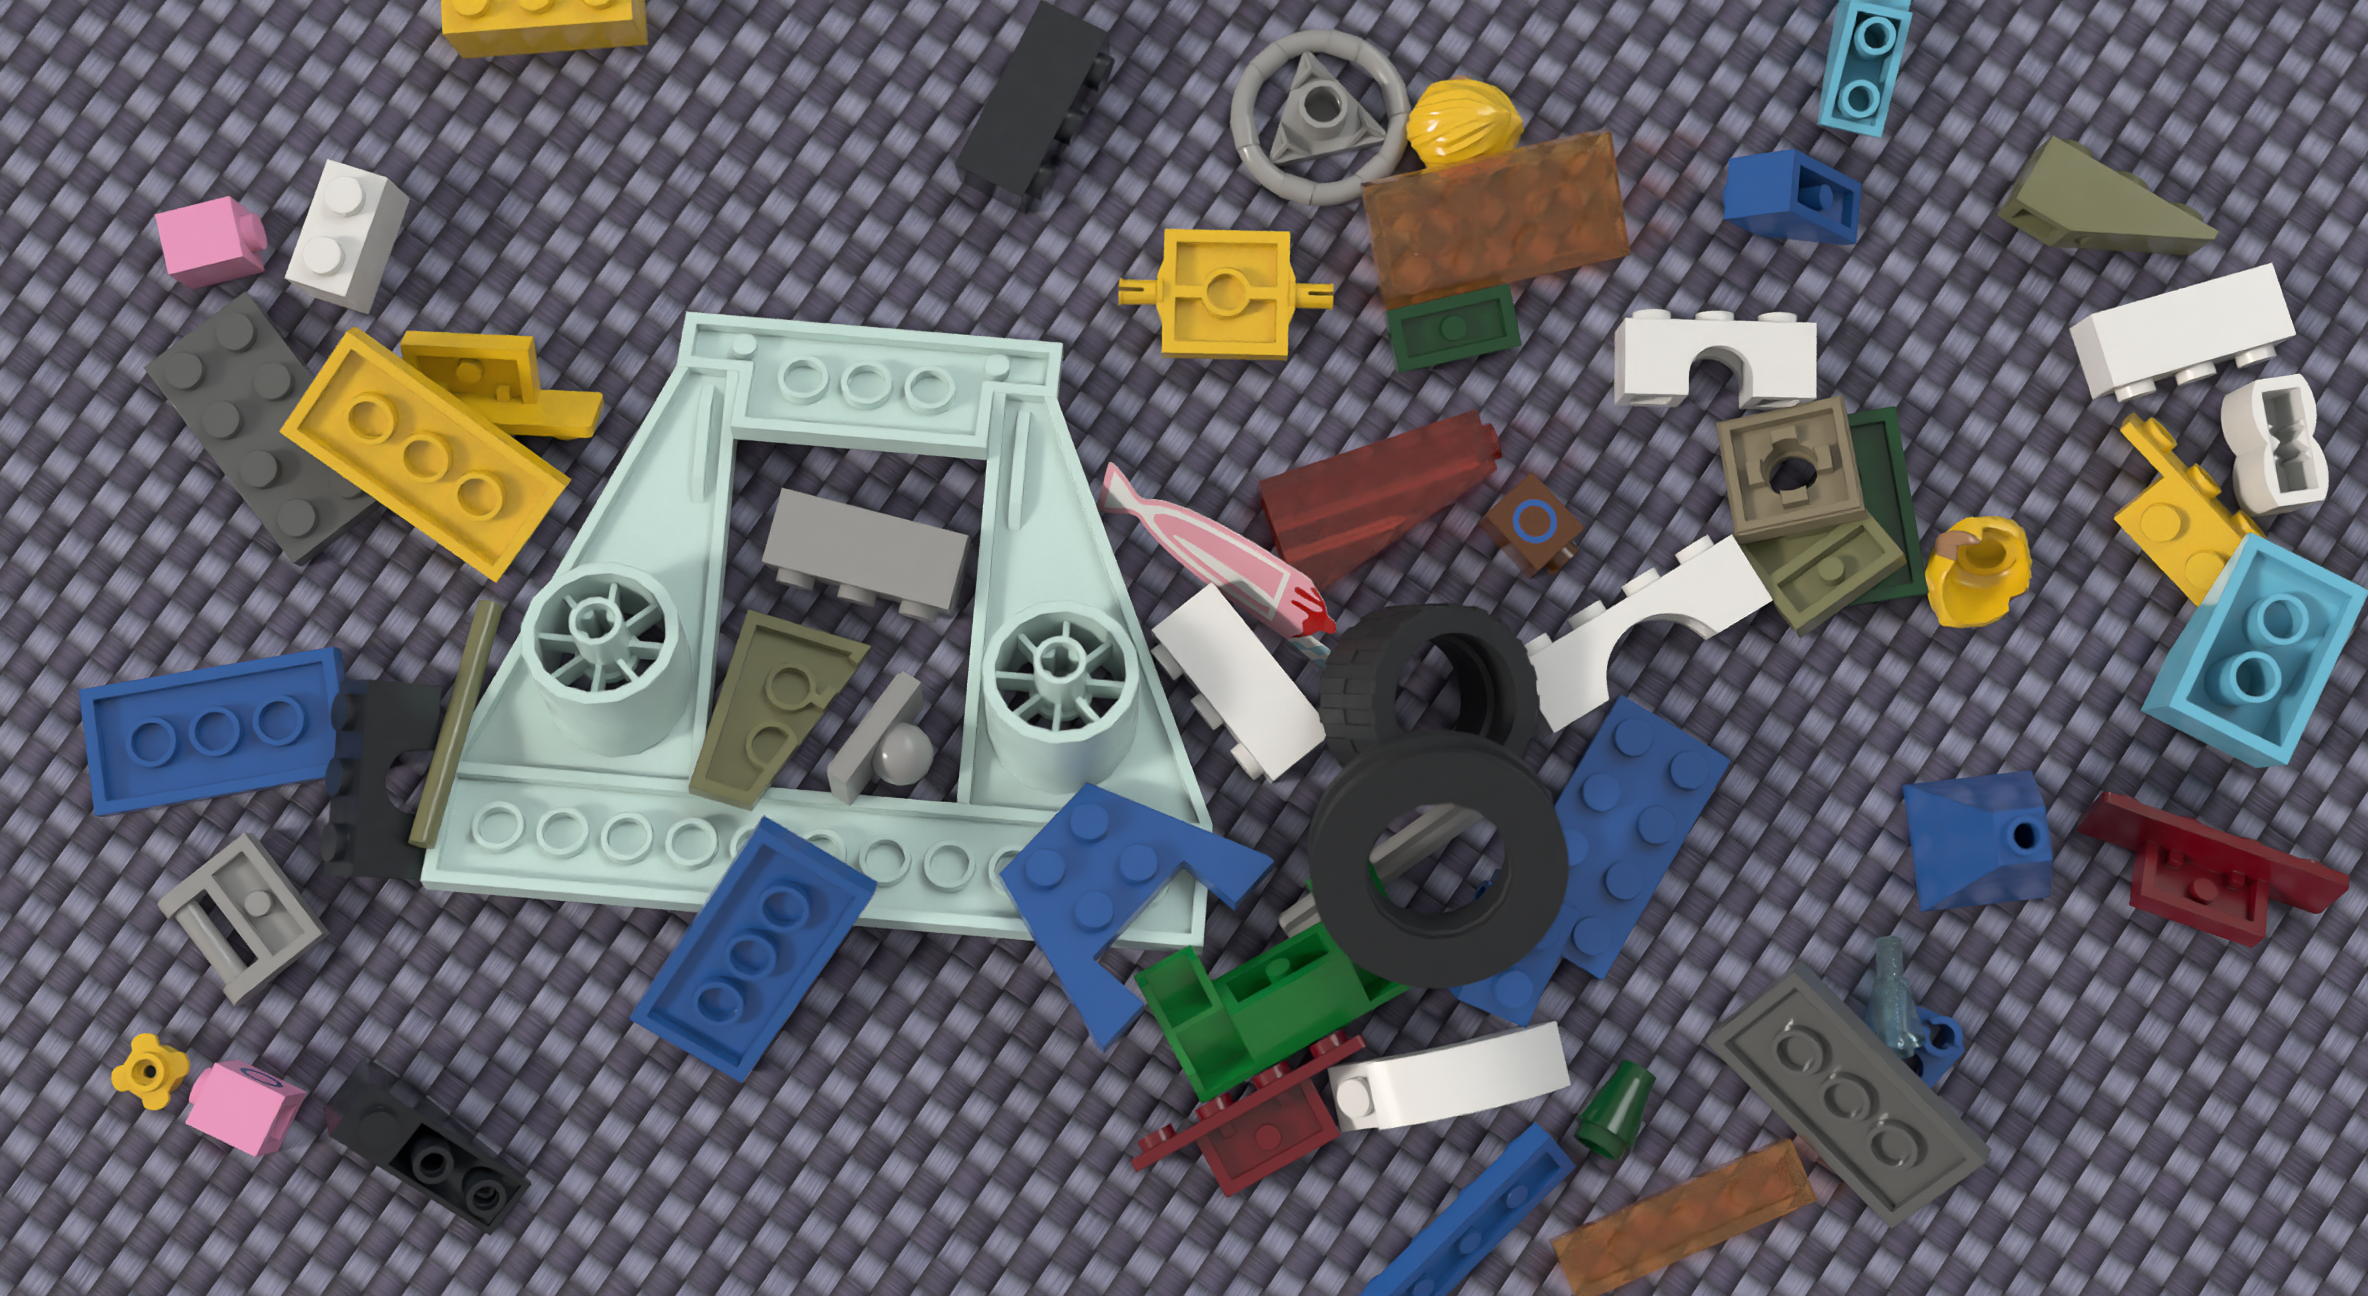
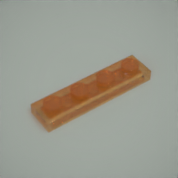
(1683, 1219)

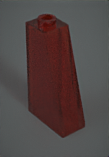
(1365, 501)

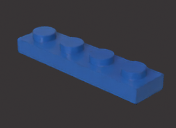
(1476, 1219)

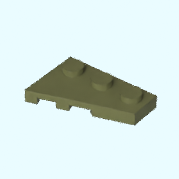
(769, 704)

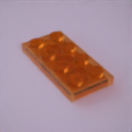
(1496, 218)

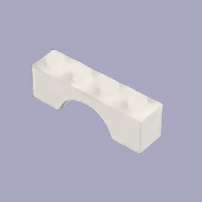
(1704, 594)

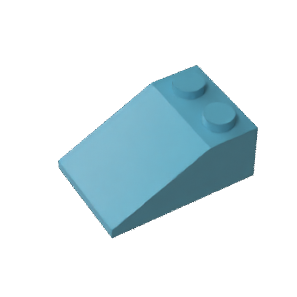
(2256, 653)

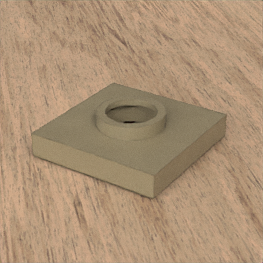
(1761, 441)

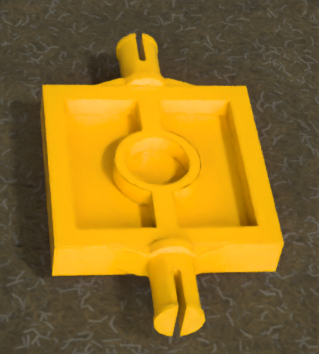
(1225, 294)

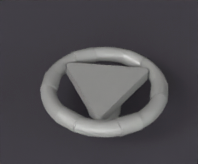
(1320, 117)

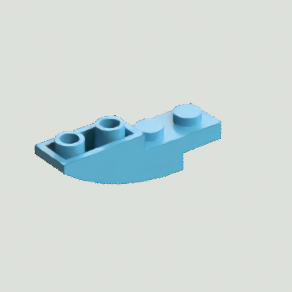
(1863, 64)

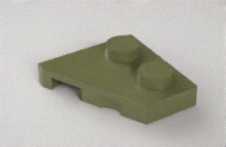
(1823, 569)

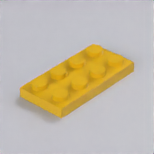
(424, 454)

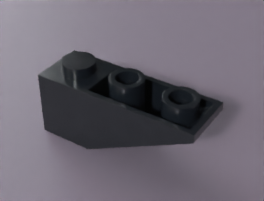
(422, 1146)

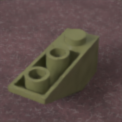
(2085, 205)

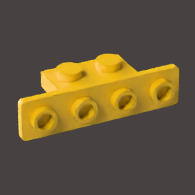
(502, 383)
(2179, 514)

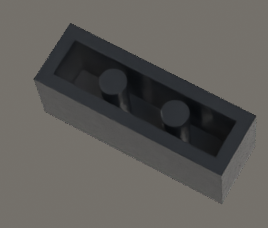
(1035, 108)

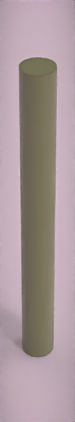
(455, 725)

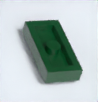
(1452, 328)

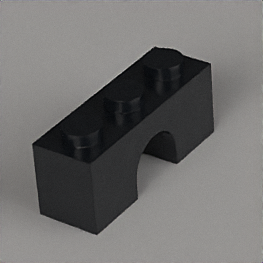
(372, 728)

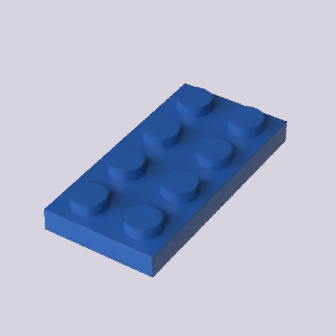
(211, 731)
(1626, 821)
(753, 949)

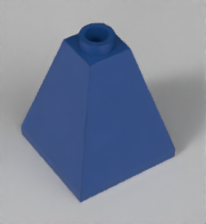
(1978, 840)

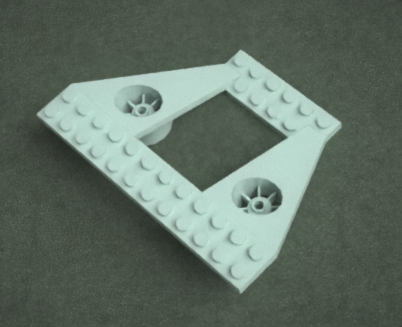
(592, 787)

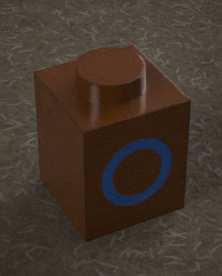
(1533, 528)

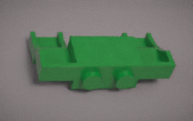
(1261, 1008)

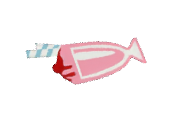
(1234, 564)

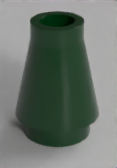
(1615, 1113)

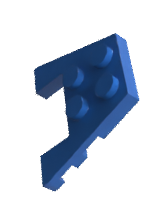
(1097, 874)

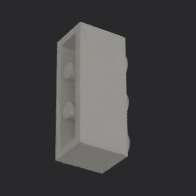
(866, 555)

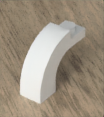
(1449, 1079)

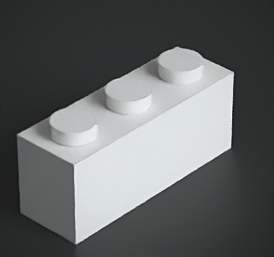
(2183, 334)
(1238, 684)

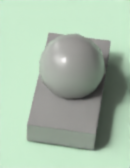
(884, 743)

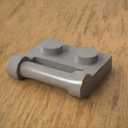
(259, 906)

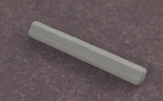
(1394, 856)

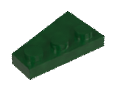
(1888, 500)

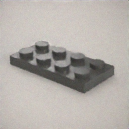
(235, 390)
(1848, 1095)

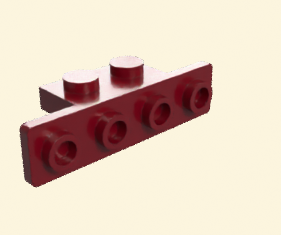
(2207, 874)
(1263, 1129)

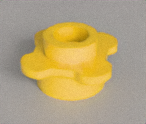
(169, 1065)

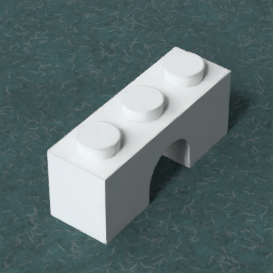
(1768, 356)

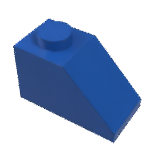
(1792, 198)

